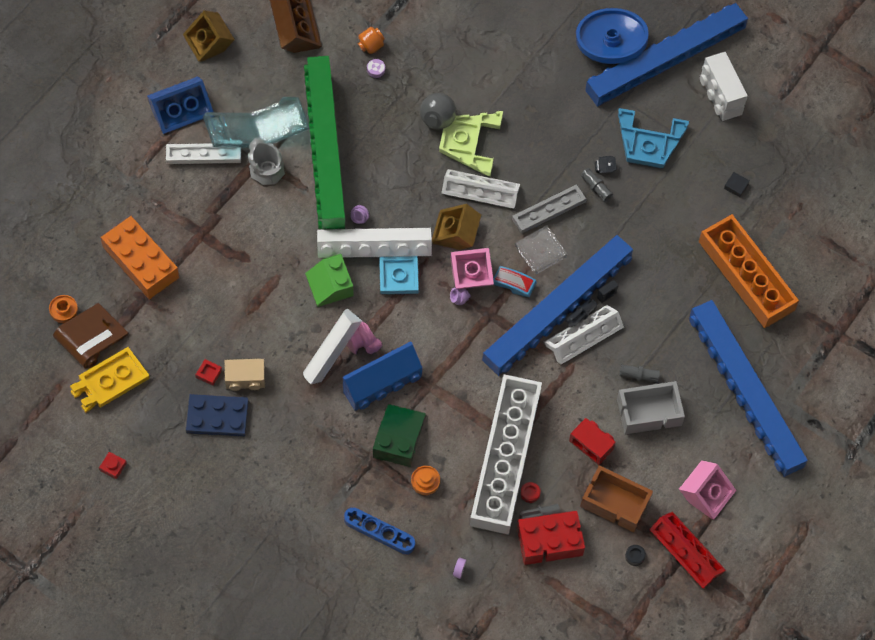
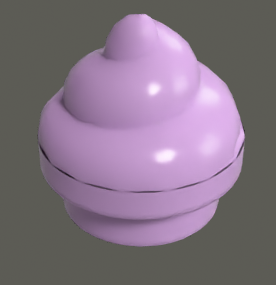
(359, 214)
(459, 296)

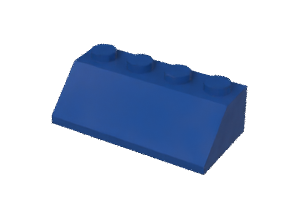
(382, 376)

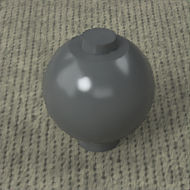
(438, 111)

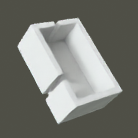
(723, 86)

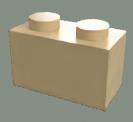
(244, 374)

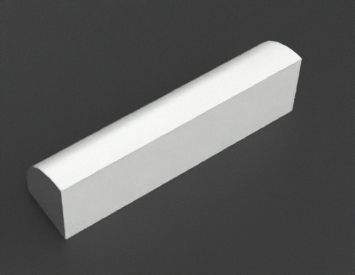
(332, 347)

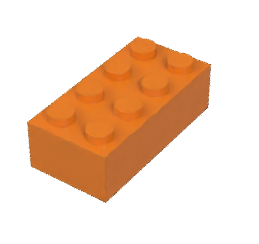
(140, 257)

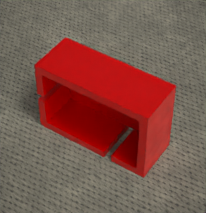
(554, 533)

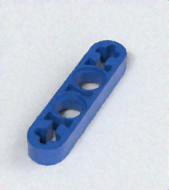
(377, 534)

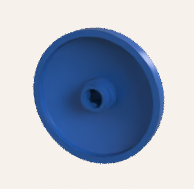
(612, 35)

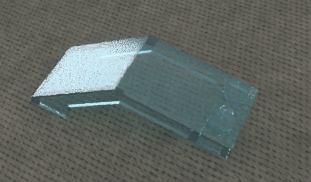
(269, 123)

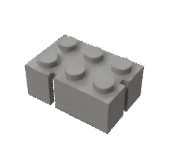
(650, 407)

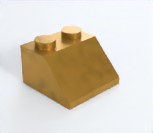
(208, 36)
(456, 227)

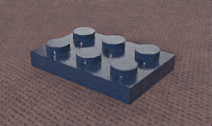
(217, 415)

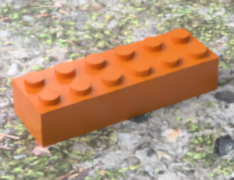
(748, 271)

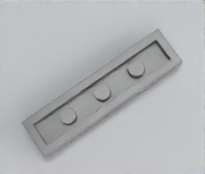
(549, 209)

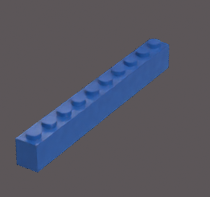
(666, 54)
(557, 305)
(747, 388)

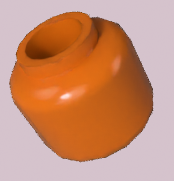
(371, 40)

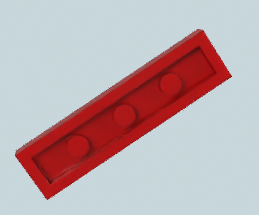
(685, 549)

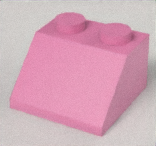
(471, 268)
(708, 489)

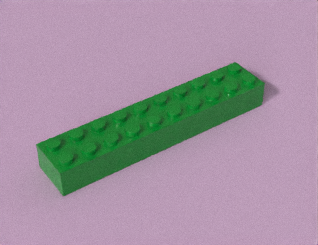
(324, 143)

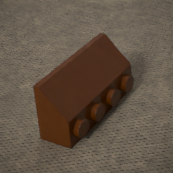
(296, 25)

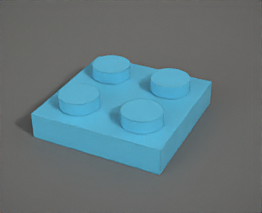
(399, 275)

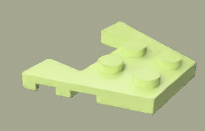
(461, 140)

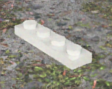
(201, 154)

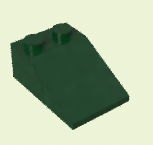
(398, 435)

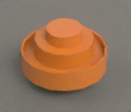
(63, 308)
(425, 480)

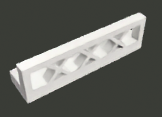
(480, 188)
(585, 335)

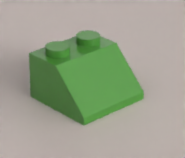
(330, 281)

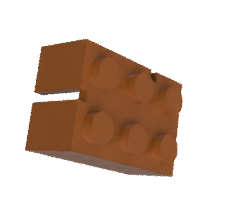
(616, 498)

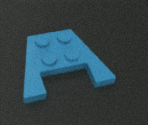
(649, 146)

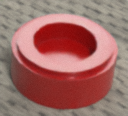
(530, 492)

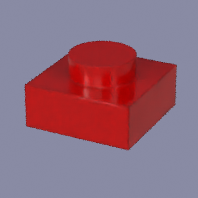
(112, 465)

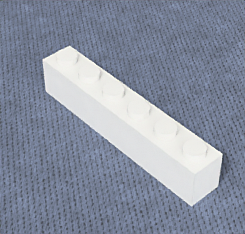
(374, 242)

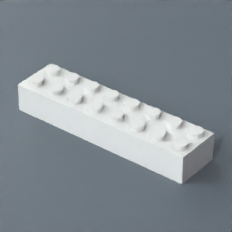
(505, 454)

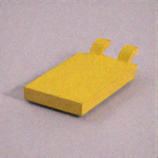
(109, 379)

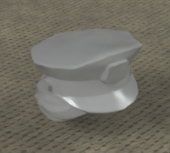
(265, 162)

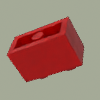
(592, 441)

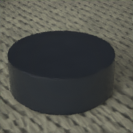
(635, 555)

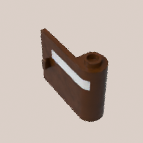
(89, 334)

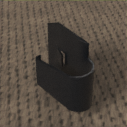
(605, 164)

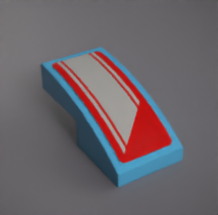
(514, 280)

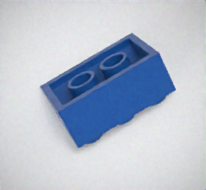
(180, 104)

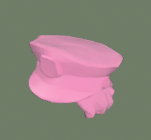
(364, 338)

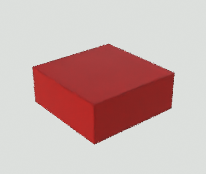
(208, 372)

